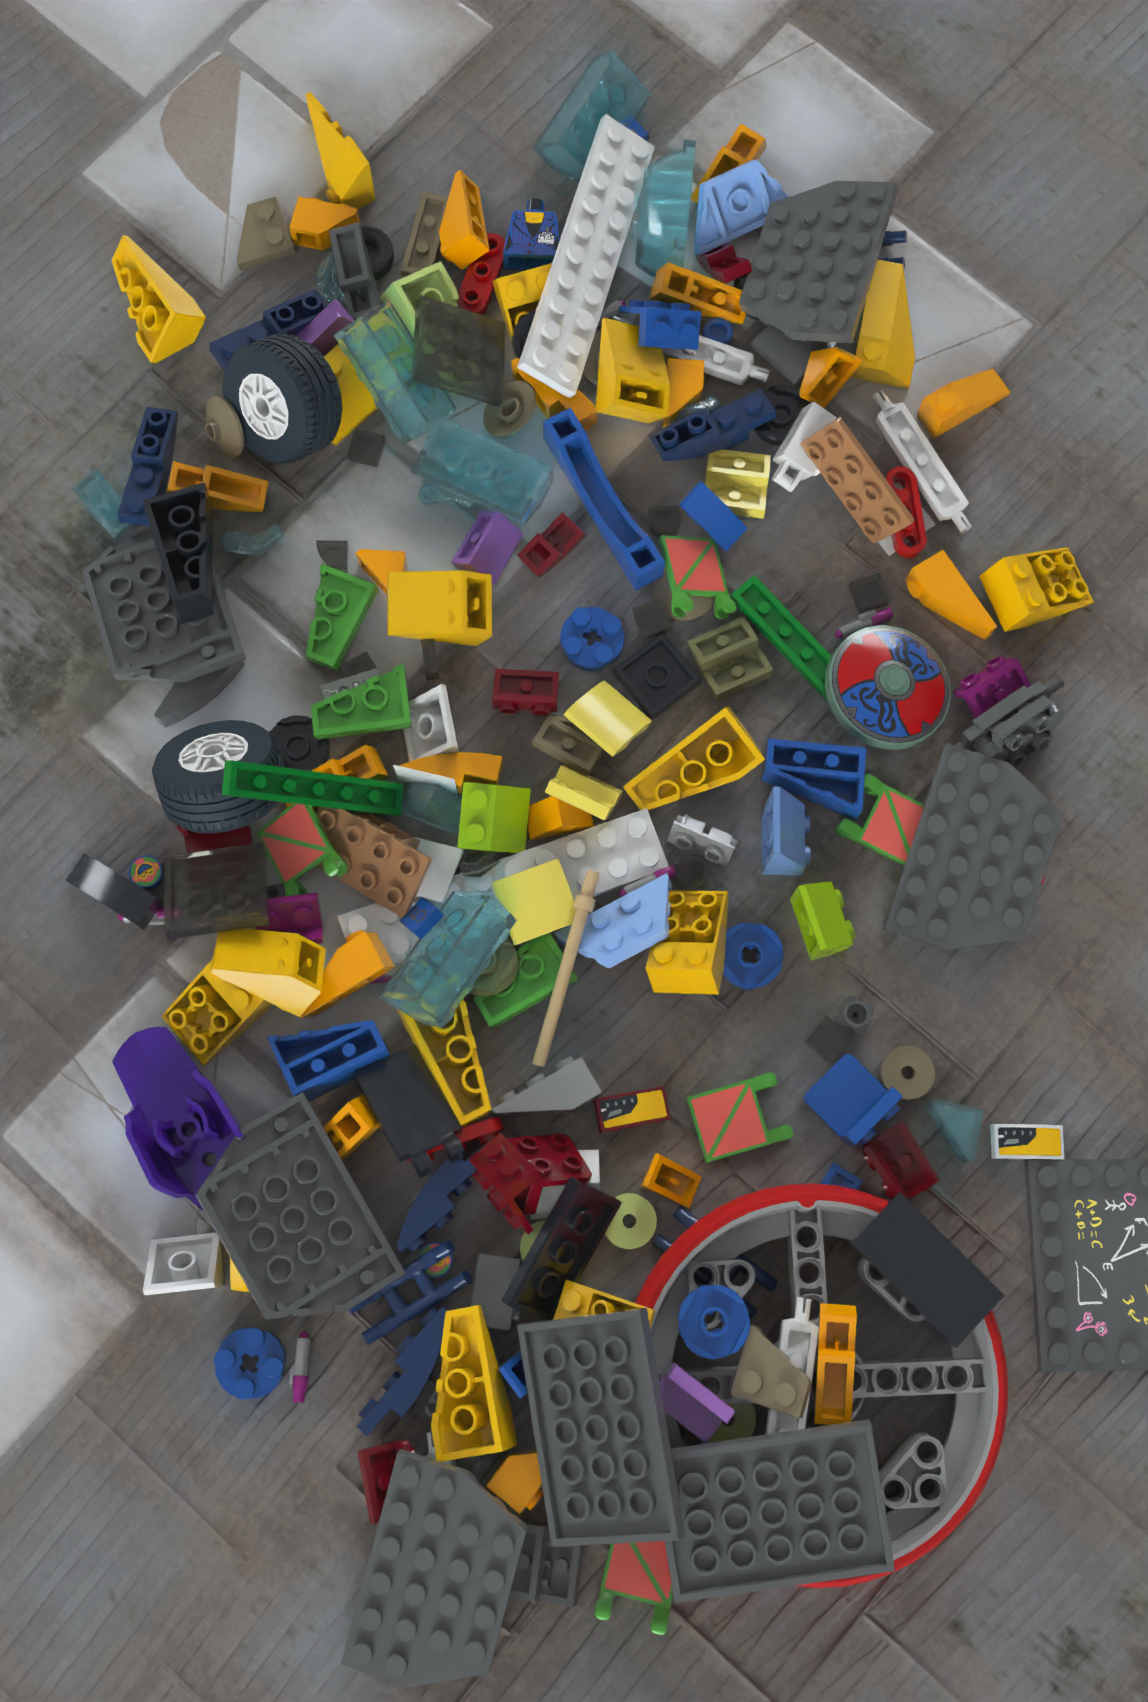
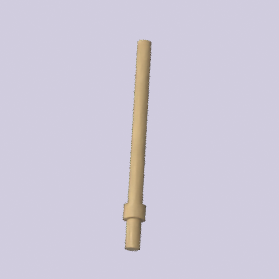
(584, 904)

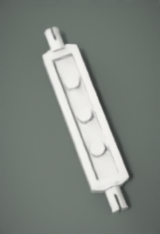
(719, 359)
(920, 457)
(799, 1343)

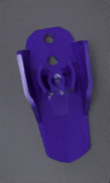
(173, 1114)

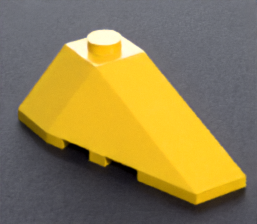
(343, 163)
(162, 309)
(885, 330)
(704, 760)
(471, 1399)

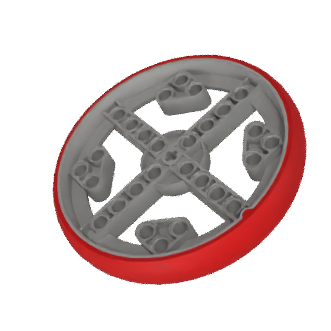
(981, 1394)

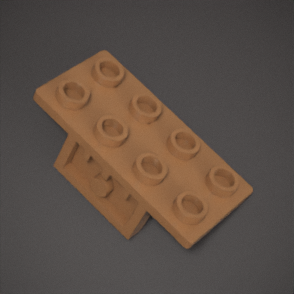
(857, 481)
(378, 857)

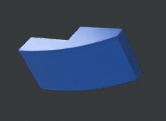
(713, 516)

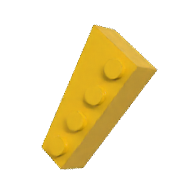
(453, 1063)

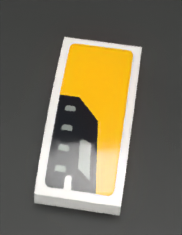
(1027, 1141)

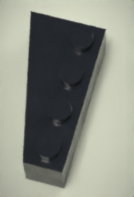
(184, 541)

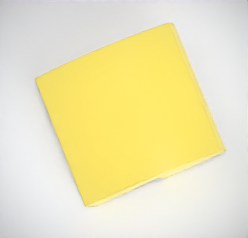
(739, 480)
(608, 718)
(584, 792)
(537, 900)

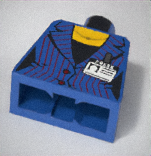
(531, 237)

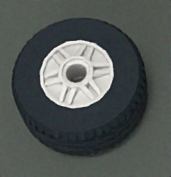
(283, 397)
(191, 775)

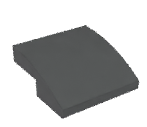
(787, 355)
(547, 1571)

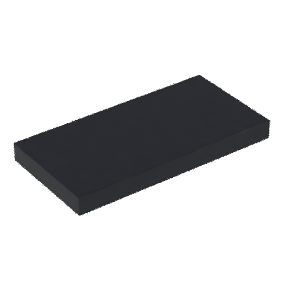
(561, 1248)
(927, 1269)

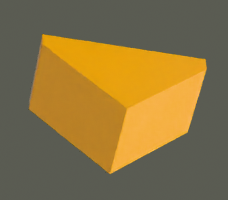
(826, 374)
(380, 562)
(555, 818)
(671, 1180)

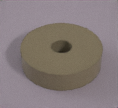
(920, 1065)

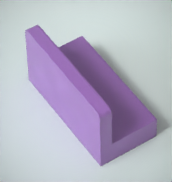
(322, 327)
(488, 545)
(693, 1403)

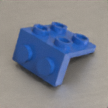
(666, 324)
(851, 1101)

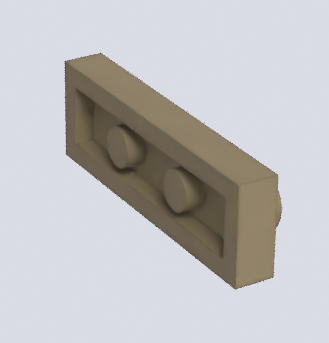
(424, 237)

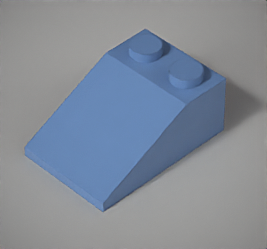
(784, 835)

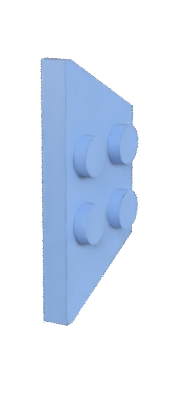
(734, 205)
(626, 924)

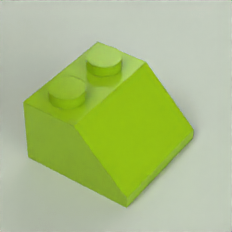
(494, 817)
(821, 919)

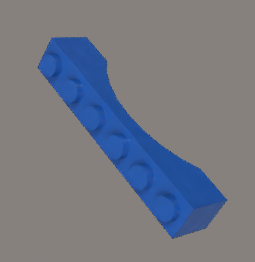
(622, 534)

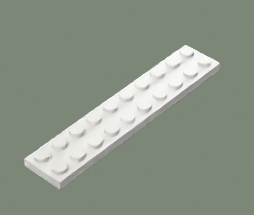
(586, 258)
(617, 849)

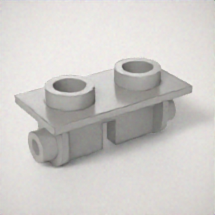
(688, 836)

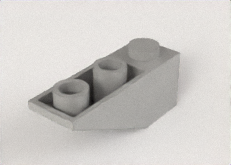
(558, 1093)

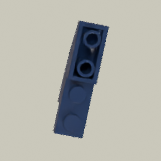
(284, 318)
(707, 433)
(151, 464)
(433, 1205)
(418, 1360)

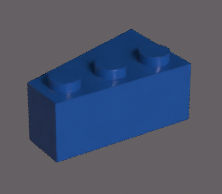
(818, 773)
(327, 1057)

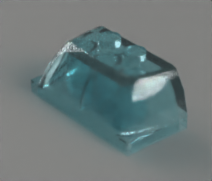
(664, 210)

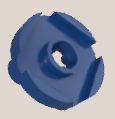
(582, 623)
(769, 955)
(719, 1342)
(230, 1358)

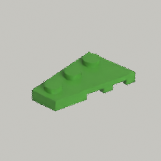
(338, 615)
(368, 708)
(533, 983)

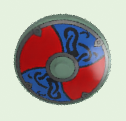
(887, 687)

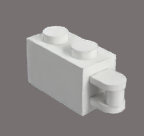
(791, 454)

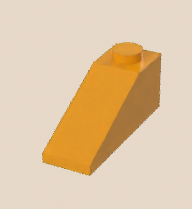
(463, 223)
(703, 293)
(960, 401)
(945, 591)
(351, 969)
(351, 1126)

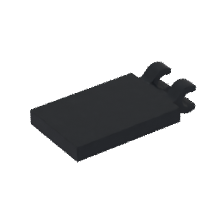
(410, 1108)

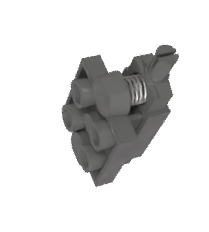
(1016, 724)

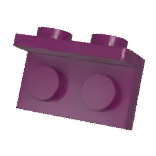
(992, 684)
(296, 915)

